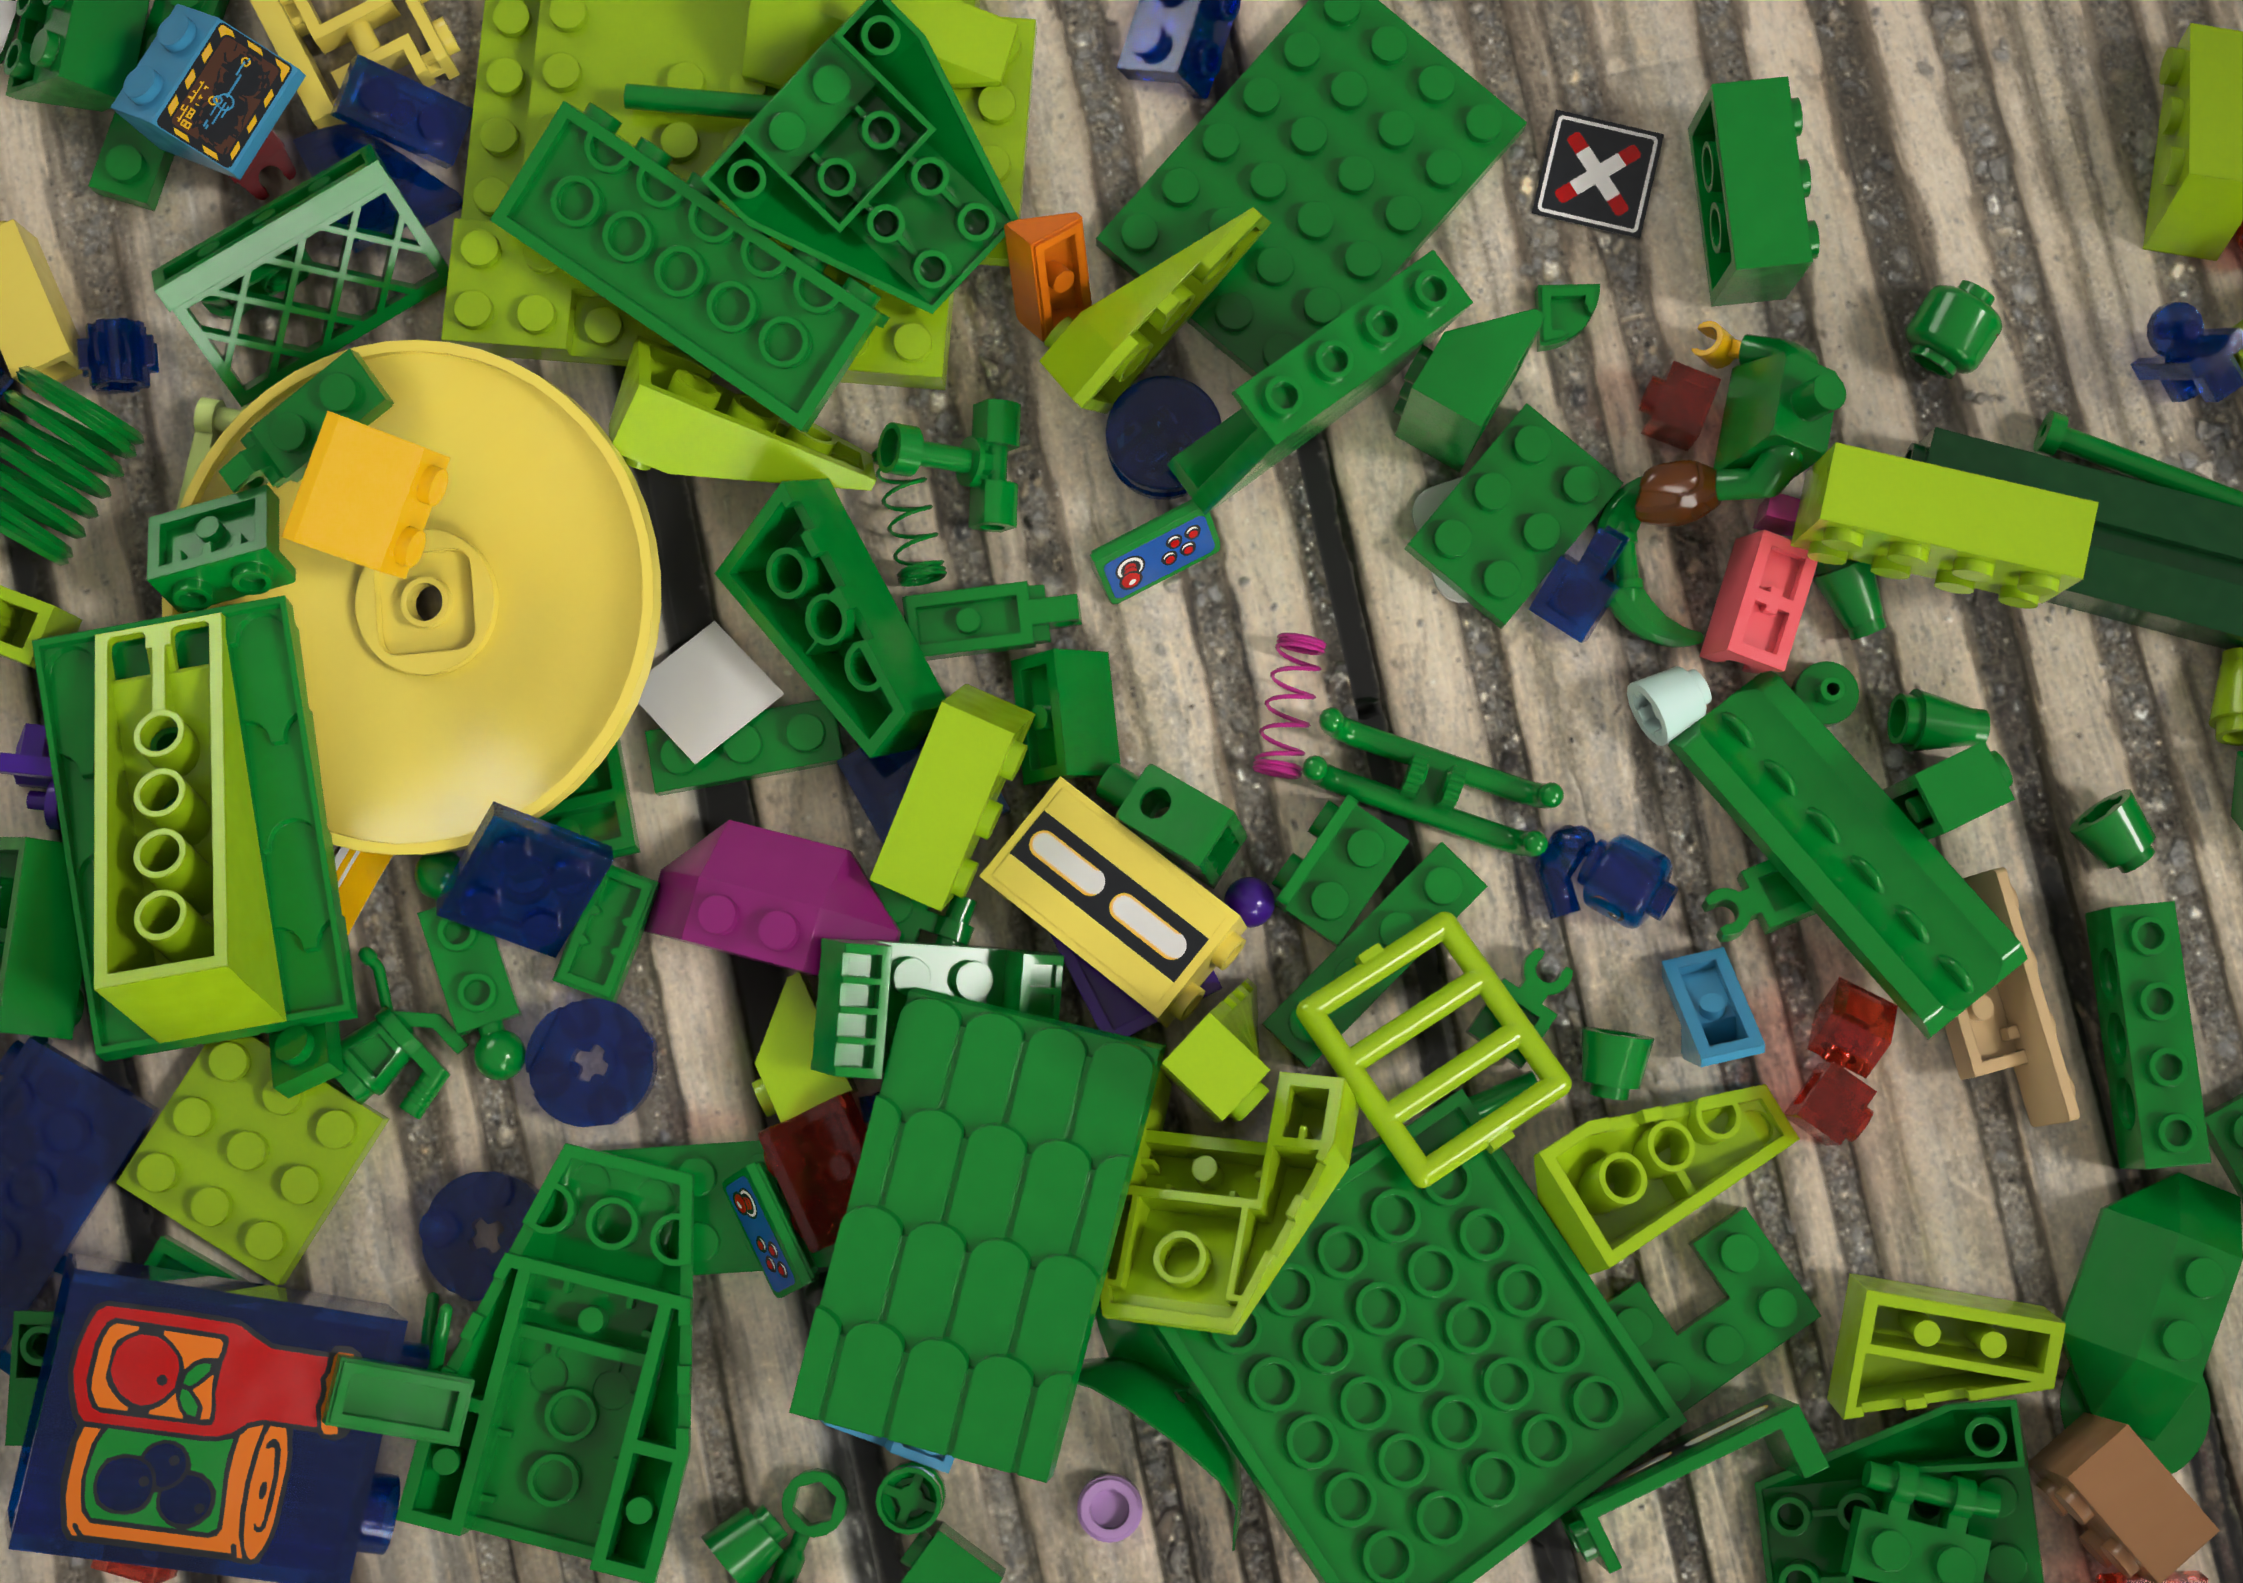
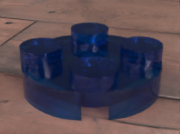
(556, 1074)
(450, 1228)

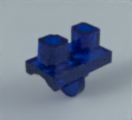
(2189, 356)

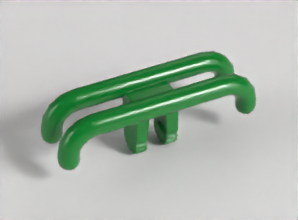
(1431, 786)

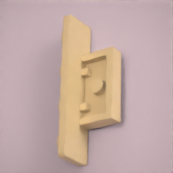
(2014, 1023)

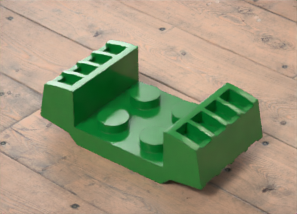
(869, 980)

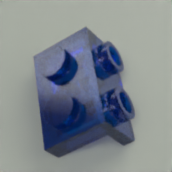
(1178, 42)

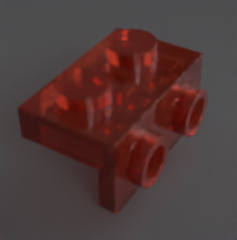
(817, 1165)

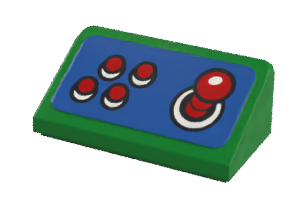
(1154, 551)
(770, 1229)

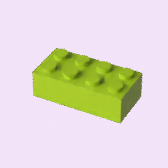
(1943, 526)

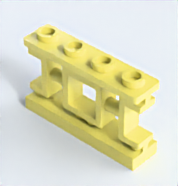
(291, 20)

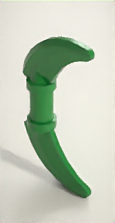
(1632, 603)

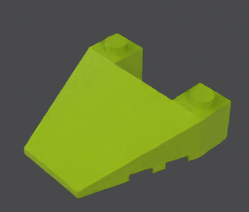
(1222, 1215)

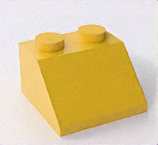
(367, 496)

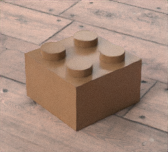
(2121, 1498)

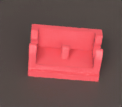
(1759, 603)

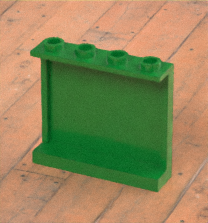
(1321, 380)

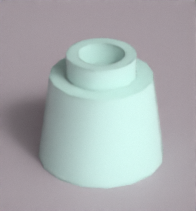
(1668, 702)

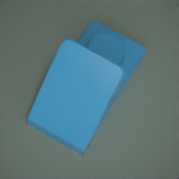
(1711, 1009)

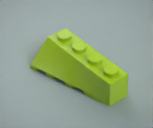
(1221, 1060)

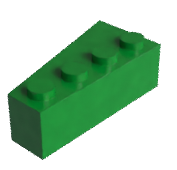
(833, 617)

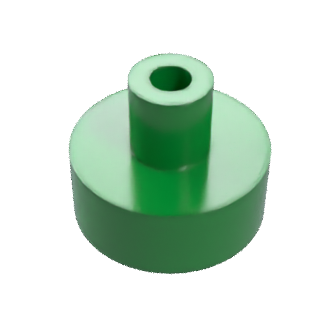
(1812, 688)

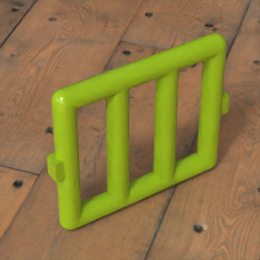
(1389, 1116)

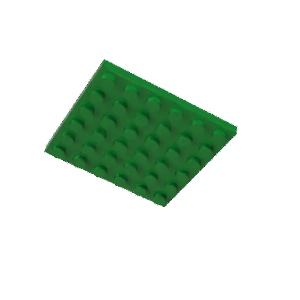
(1427, 1373)

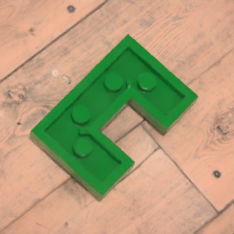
(1756, 1316)

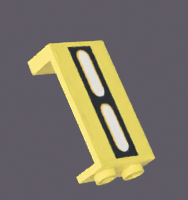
(1116, 902)

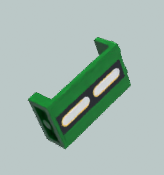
(1768, 1417)

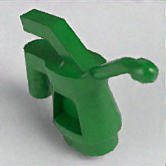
(384, 1045)

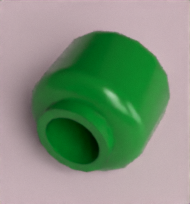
(1953, 329)

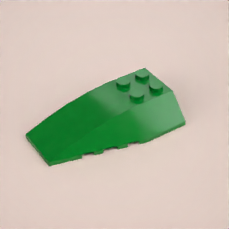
(577, 1374)

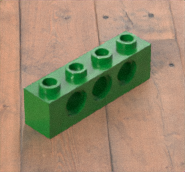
(2147, 1036)

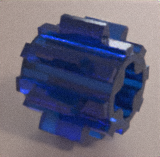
(117, 355)

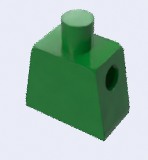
(1194, 831)

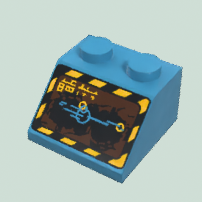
(207, 92)

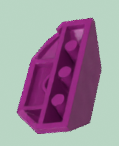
(767, 898)

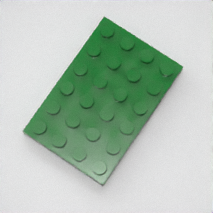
(1351, 150)

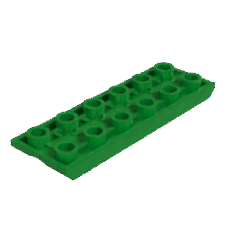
(1849, 852)

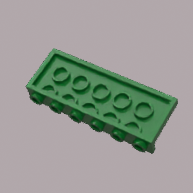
(687, 264)

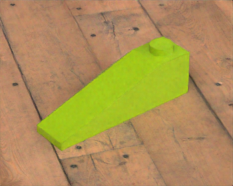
(966, 40)
(1125, 331)
(690, 426)
(1644, 1171)

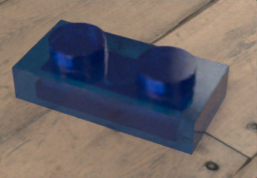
(402, 111)

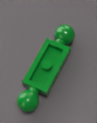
(471, 976)

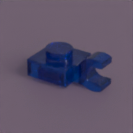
(1576, 590)

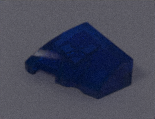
(424, 192)

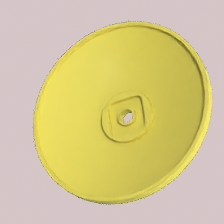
(539, 621)

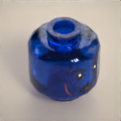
(1627, 881)

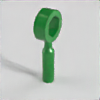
(793, 1558)

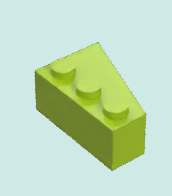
(2199, 146)
(953, 797)
(1937, 1345)

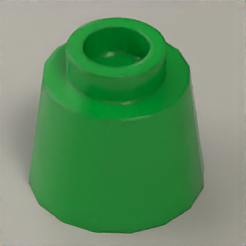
(2116, 832)
(1614, 1061)
(747, 1543)

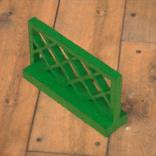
(273, 230)

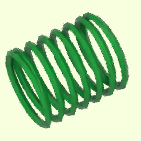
(107, 433)

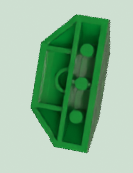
(2152, 1299)

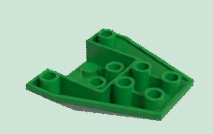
(870, 164)
(1983, 1440)

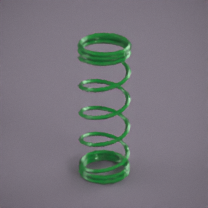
(916, 572)

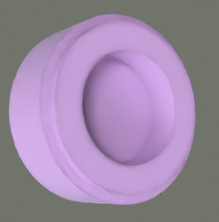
(1109, 1507)

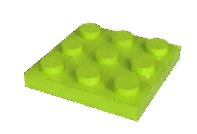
(247, 1160)

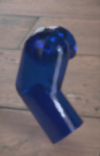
(1558, 864)

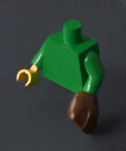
(1769, 433)

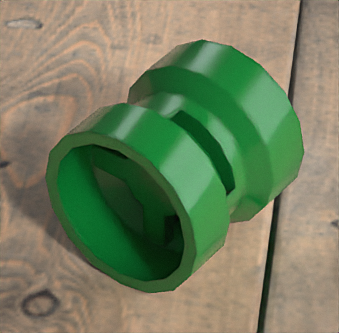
(907, 1508)

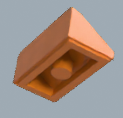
(1048, 270)

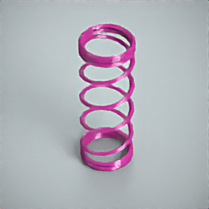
(1301, 644)

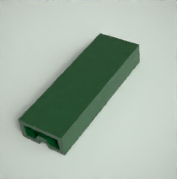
(2153, 550)

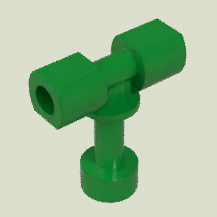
(977, 462)

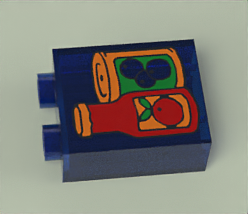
(192, 1430)

